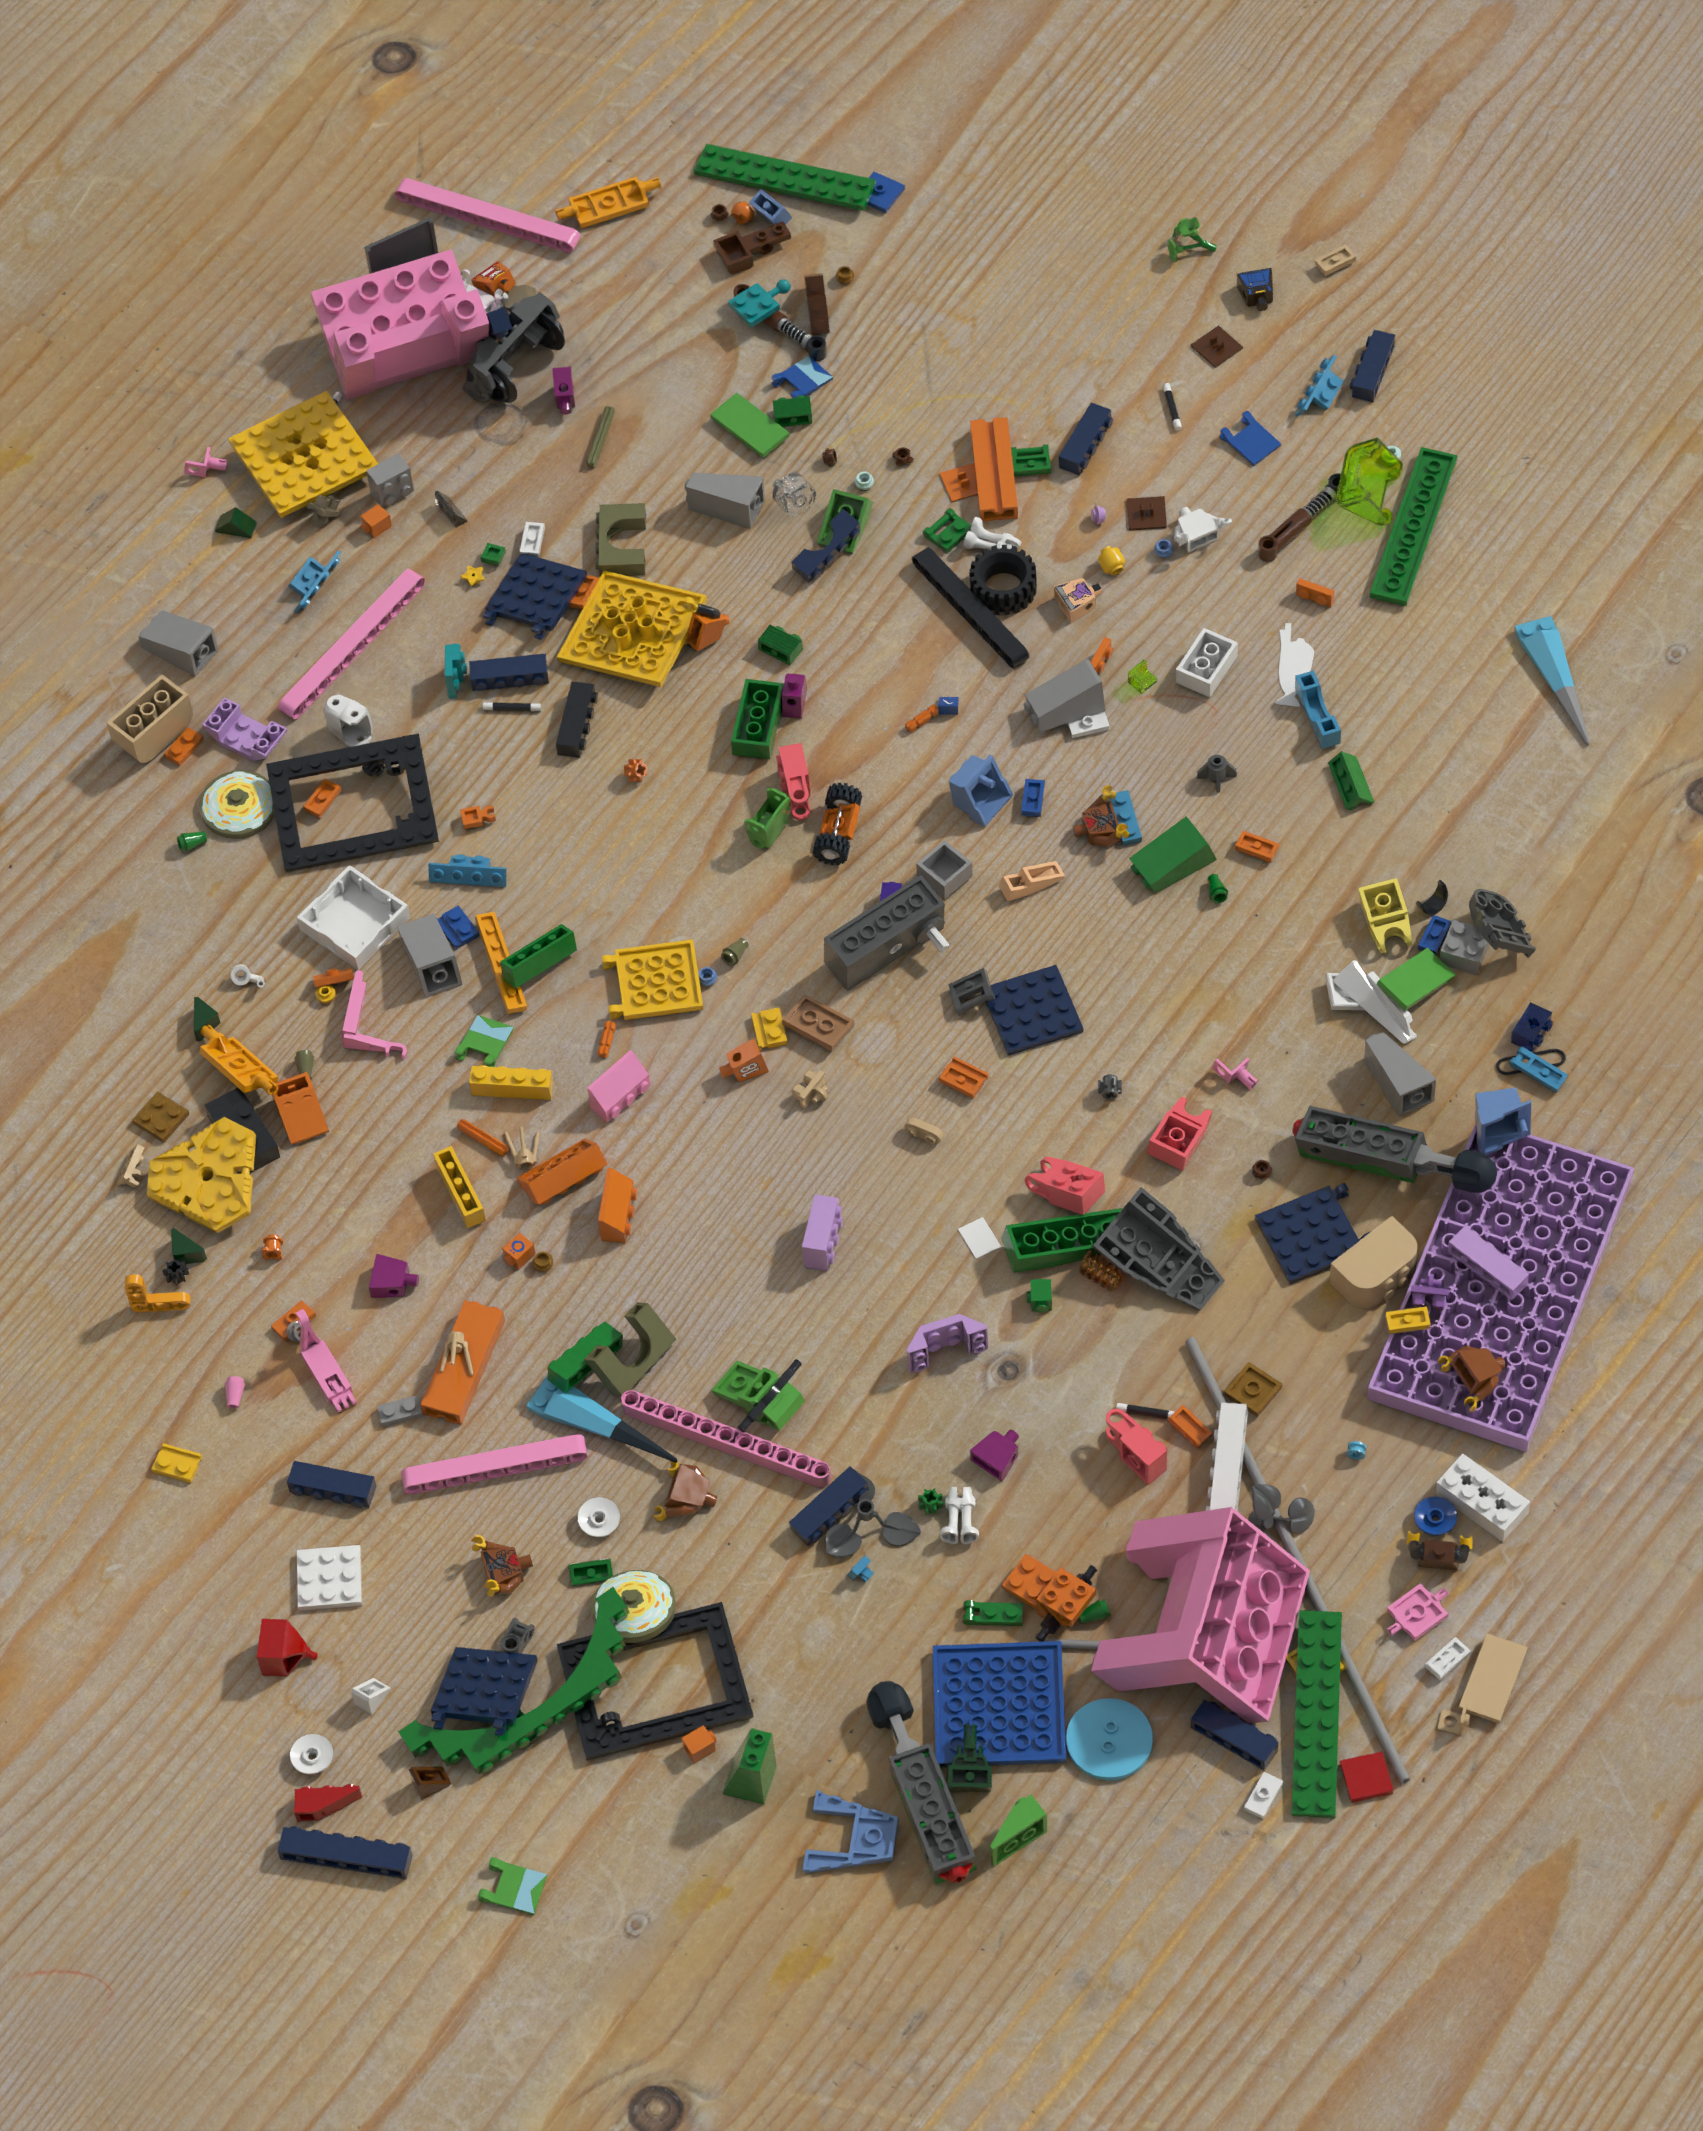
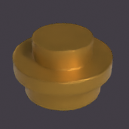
(844, 274)
(543, 1261)

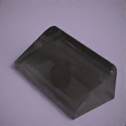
(449, 509)

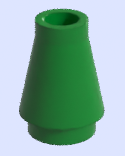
(188, 841)
(1217, 891)
(1095, 1612)

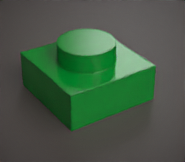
(493, 554)

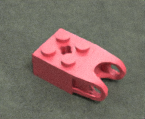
(794, 778)
(1178, 1135)
(1067, 1184)
(1137, 1446)

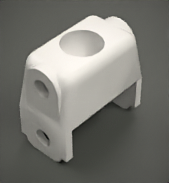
(355, 717)

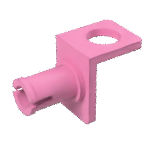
(210, 462)
(1239, 1072)

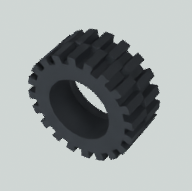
(1009, 562)

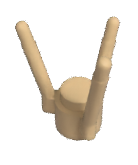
(524, 1158)
(455, 1345)

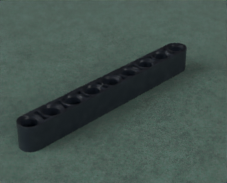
(970, 607)

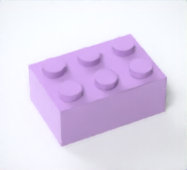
(822, 1232)

